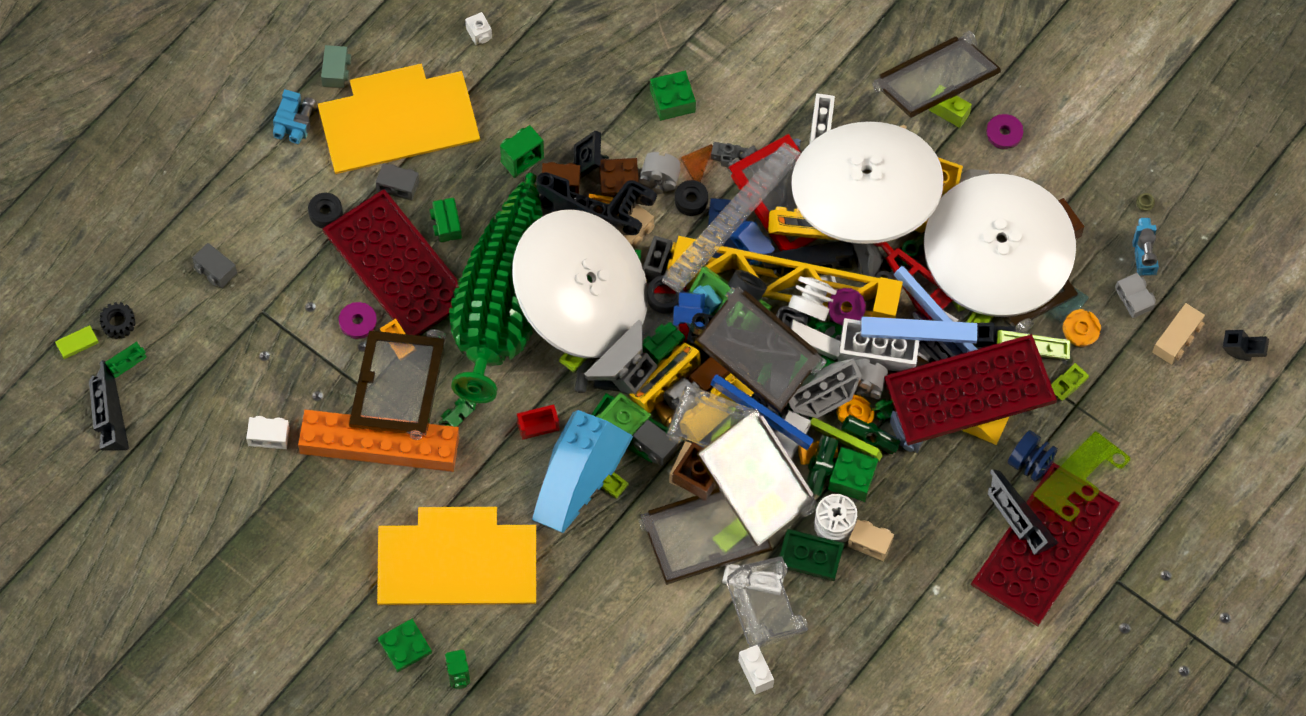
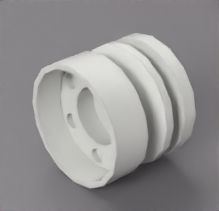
(812, 298)
(838, 527)

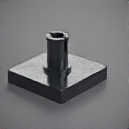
(588, 153)

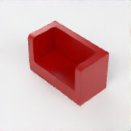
(538, 422)

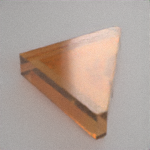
(697, 162)

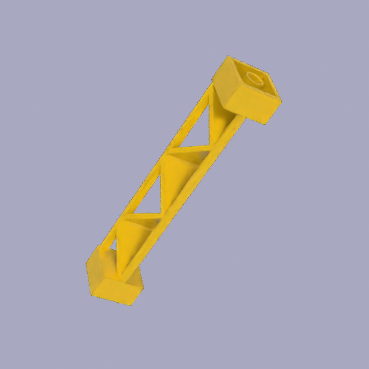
(883, 289)

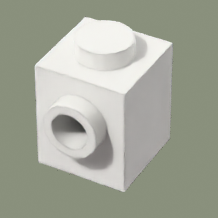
(478, 28)

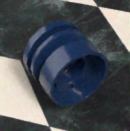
(1034, 457)

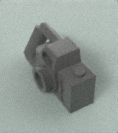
(726, 152)

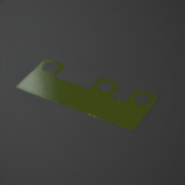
(1073, 473)

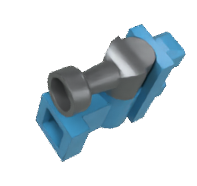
(287, 117)
(1143, 241)

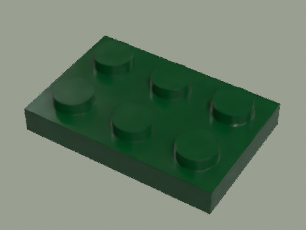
(811, 554)

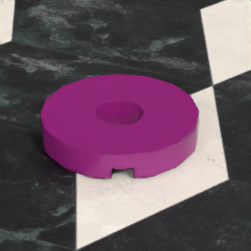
(1008, 122)
(851, 296)
(354, 310)

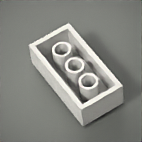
(891, 353)

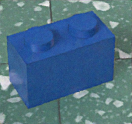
(751, 239)

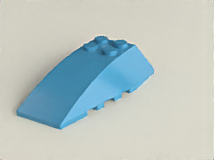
(578, 466)

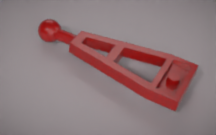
(938, 295)

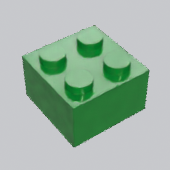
(672, 95)
(522, 151)
(853, 474)

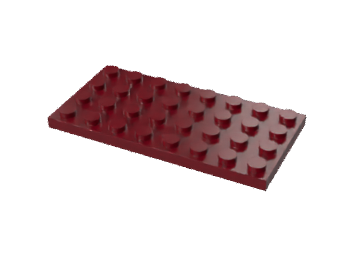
(394, 263)
(970, 389)
(1034, 582)

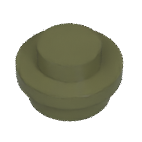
(1145, 202)

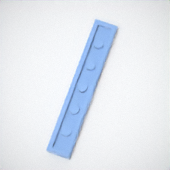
(927, 303)
(919, 330)

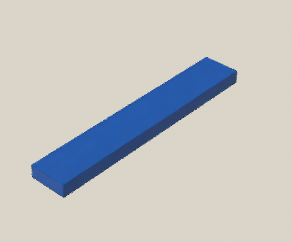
(772, 419)

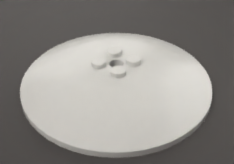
(871, 206)
(996, 275)
(554, 286)

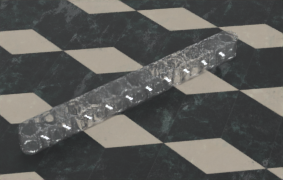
(731, 218)

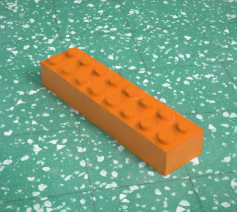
(330, 436)

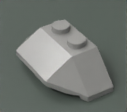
(619, 356)
(827, 389)

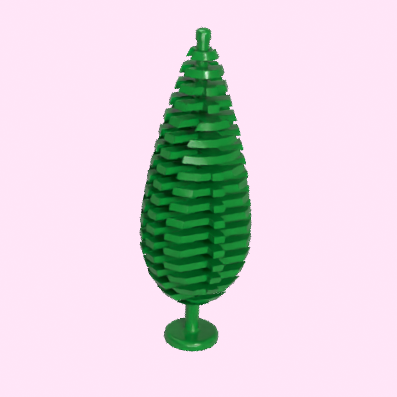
(485, 305)

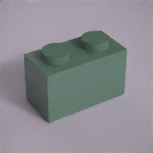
(335, 66)

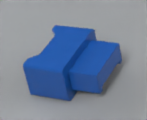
(689, 306)

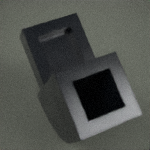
(988, 333)
(1243, 347)

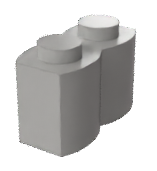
(1135, 295)

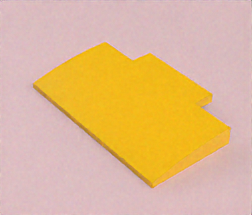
(397, 118)
(456, 560)

